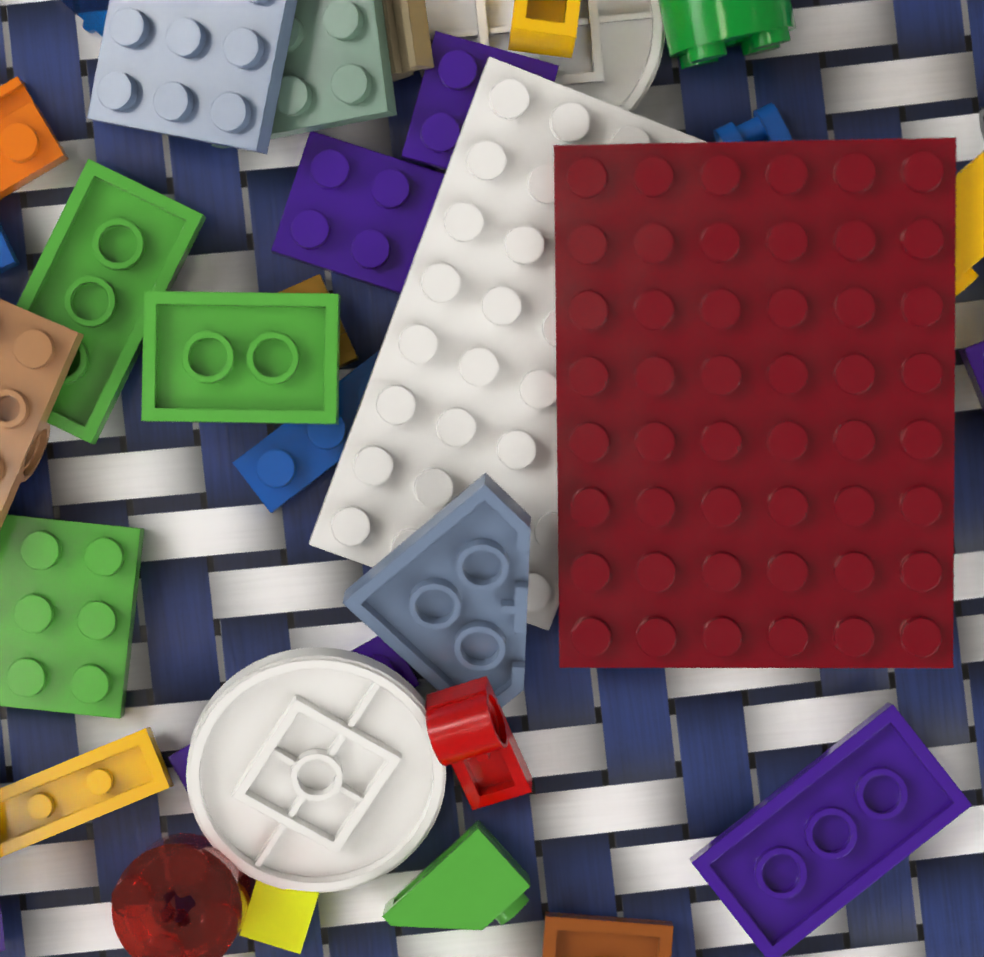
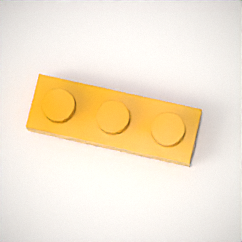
(81, 790)

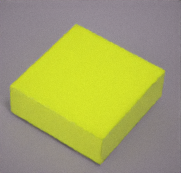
(279, 916)

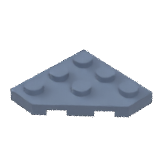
(456, 593)

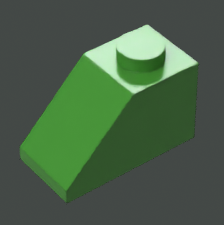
(463, 887)

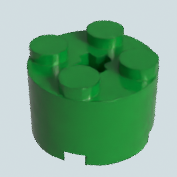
(704, 28)

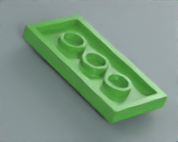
(93, 279)

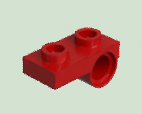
(477, 741)

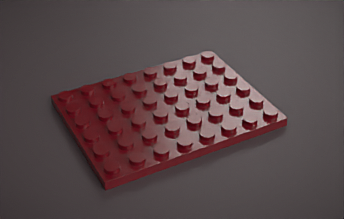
(756, 403)

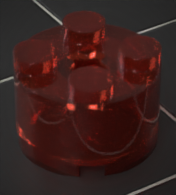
(183, 866)

